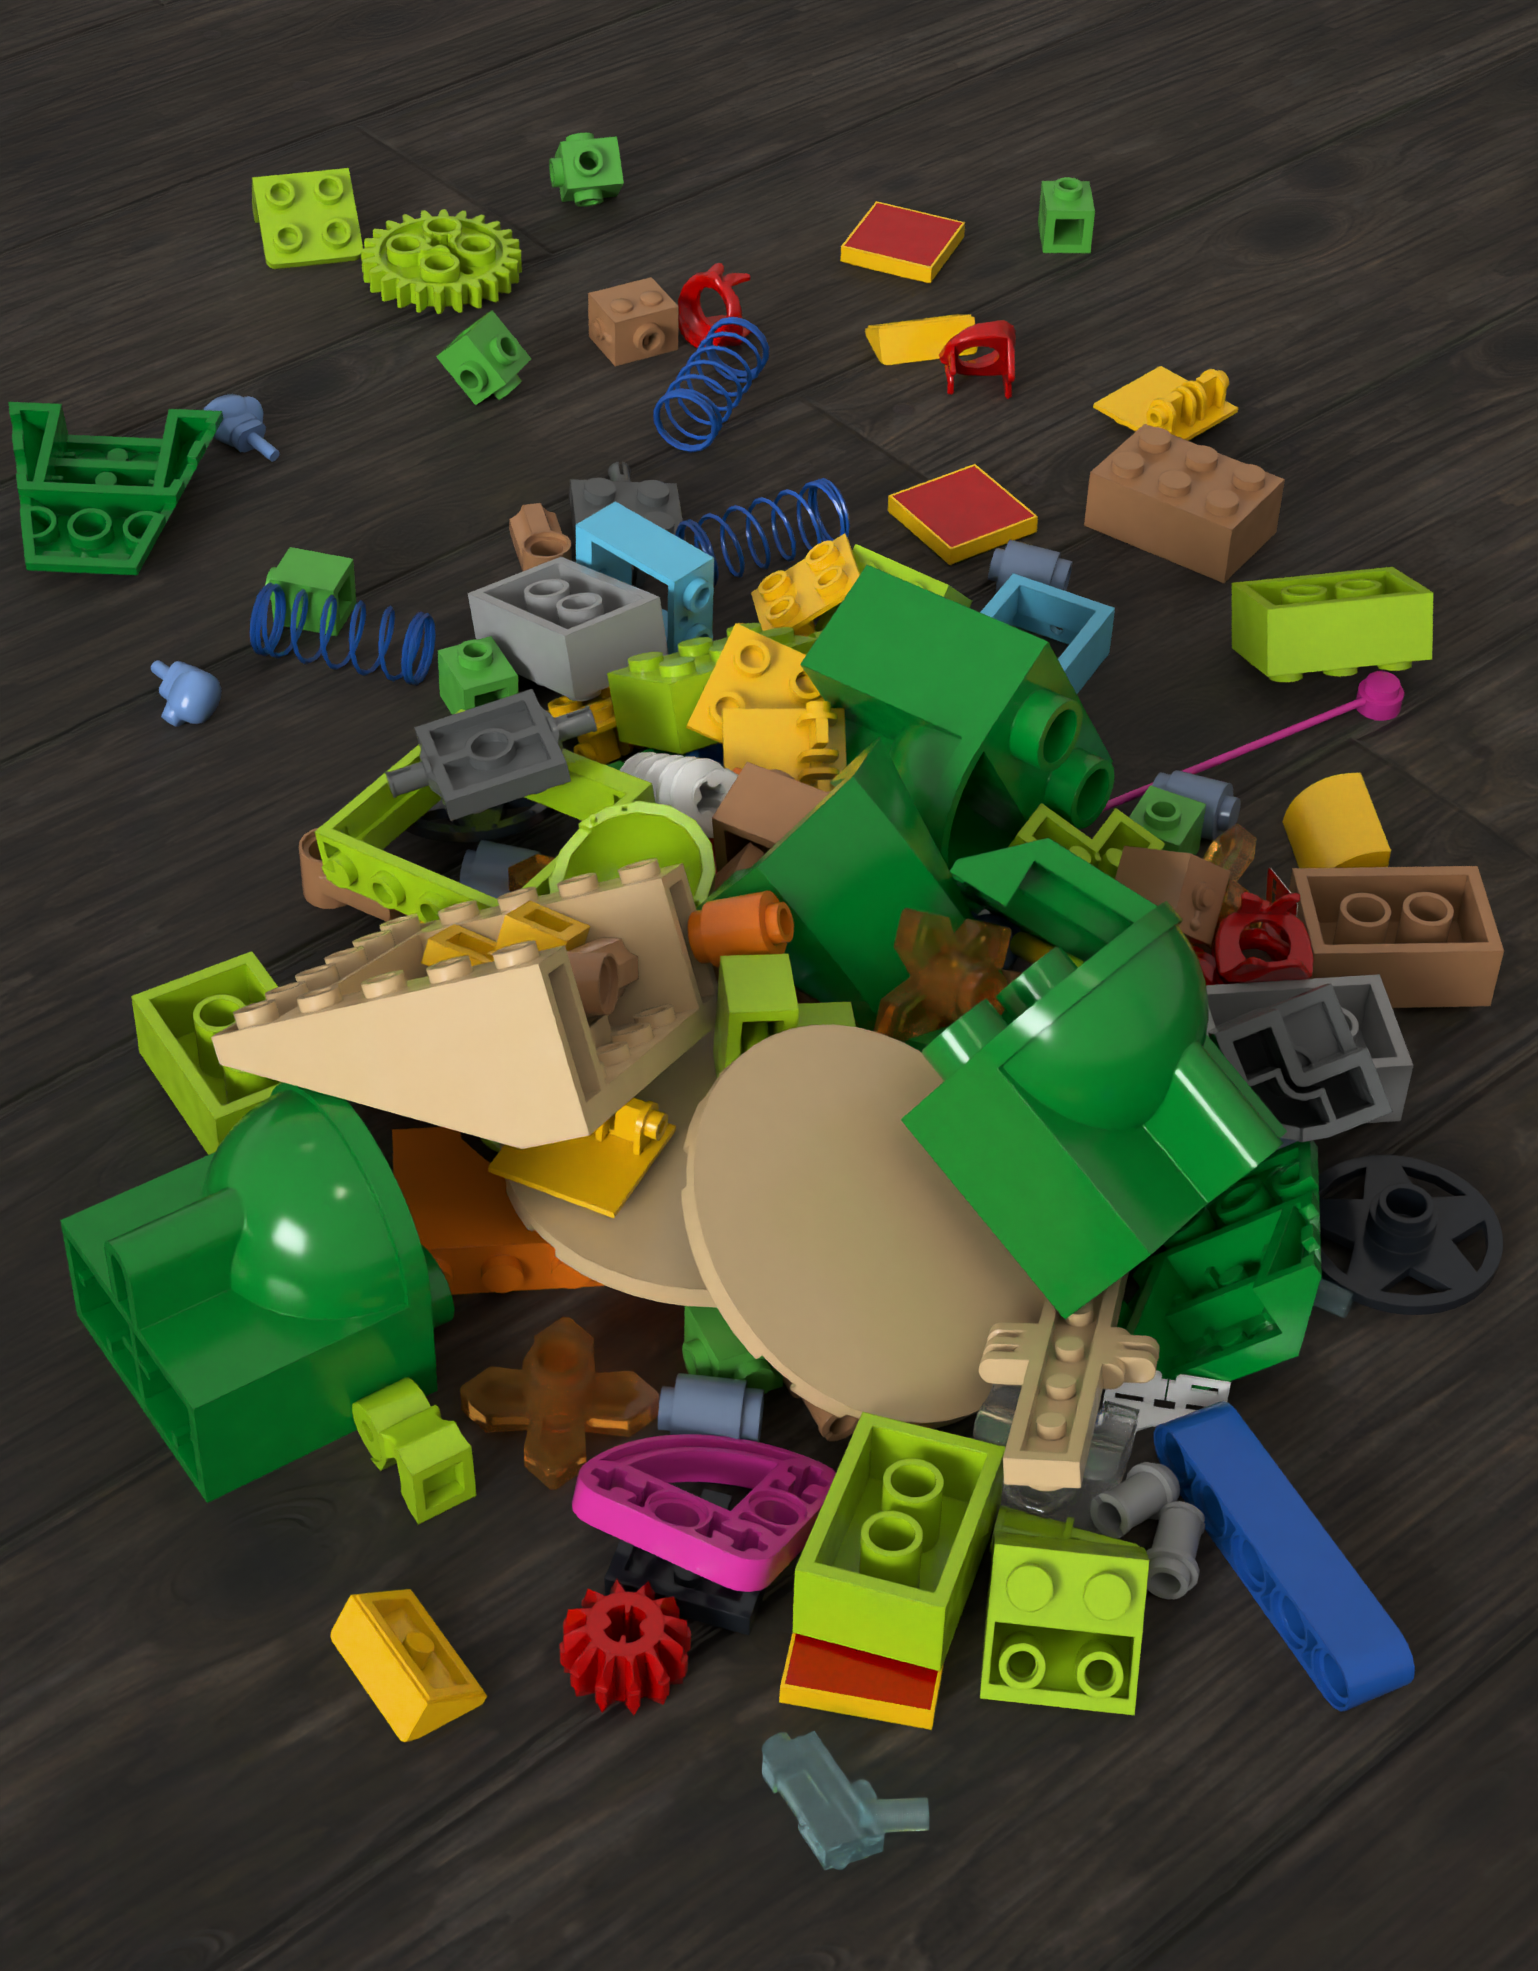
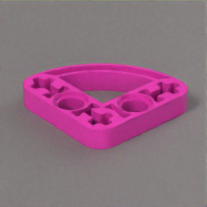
(741, 1549)

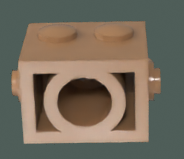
(633, 321)
(1184, 880)

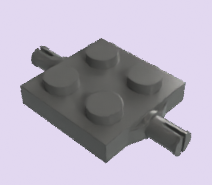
(649, 499)
(492, 754)

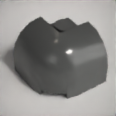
(1305, 1065)

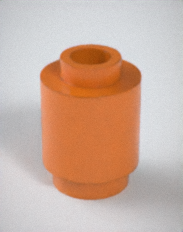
(740, 926)

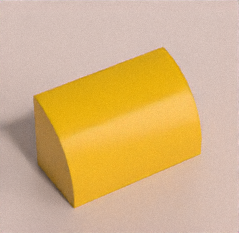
(1336, 825)

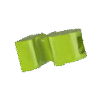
(429, 1451)

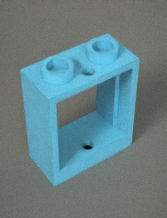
(621, 538)
(1041, 607)

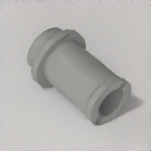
(1135, 1499)
(1174, 1550)

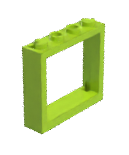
(357, 834)

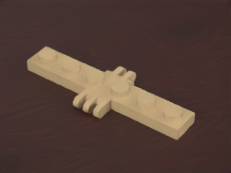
(1062, 1382)

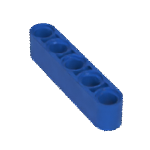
(1285, 1557)

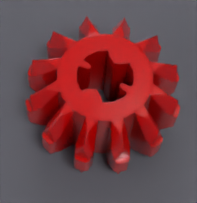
(625, 1646)

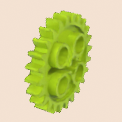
(441, 261)

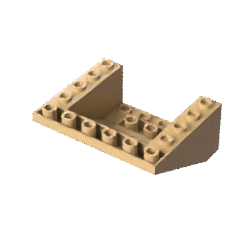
(494, 1042)

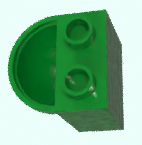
(965, 712)
(1093, 1111)
(261, 1289)

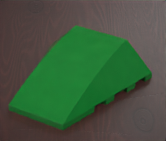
(100, 498)
(848, 880)
(1051, 895)
(1236, 1275)

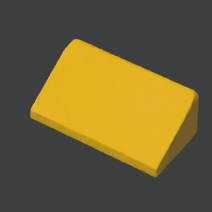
(916, 338)
(404, 1662)

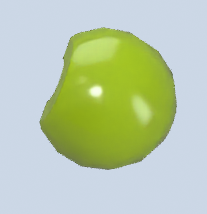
(634, 834)

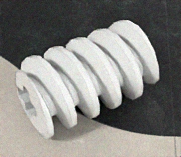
(685, 783)

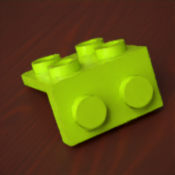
(307, 218)

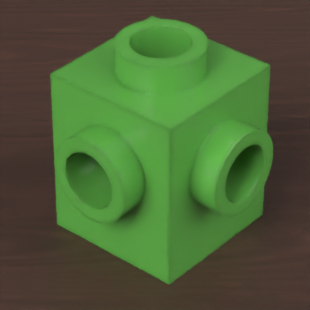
(587, 169)
(485, 359)

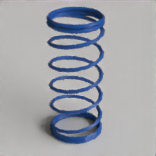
(696, 397)
(812, 508)
(409, 650)

